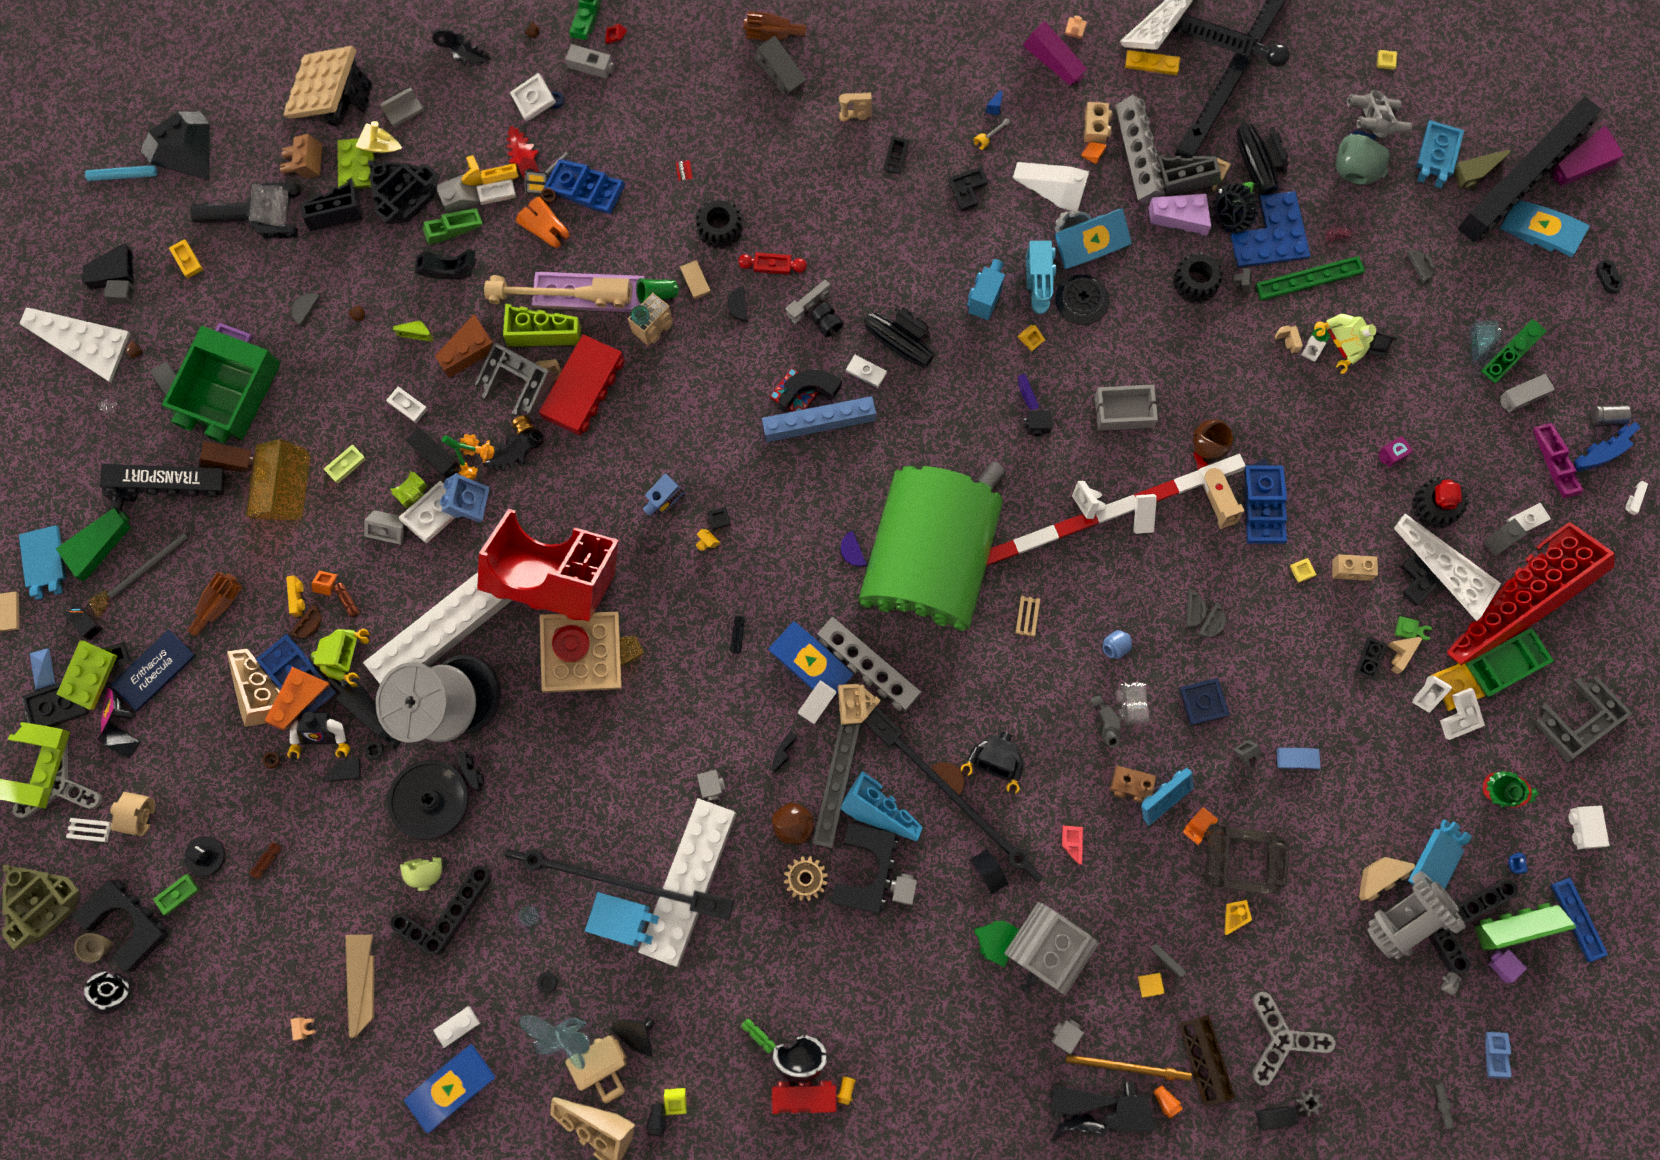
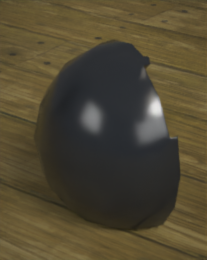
(800, 1061)

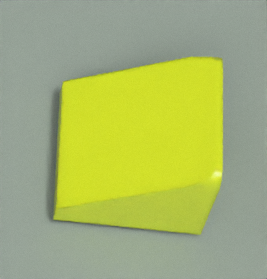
(675, 1101)

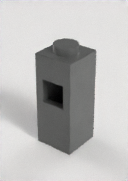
(1505, 537)

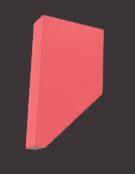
(1073, 842)

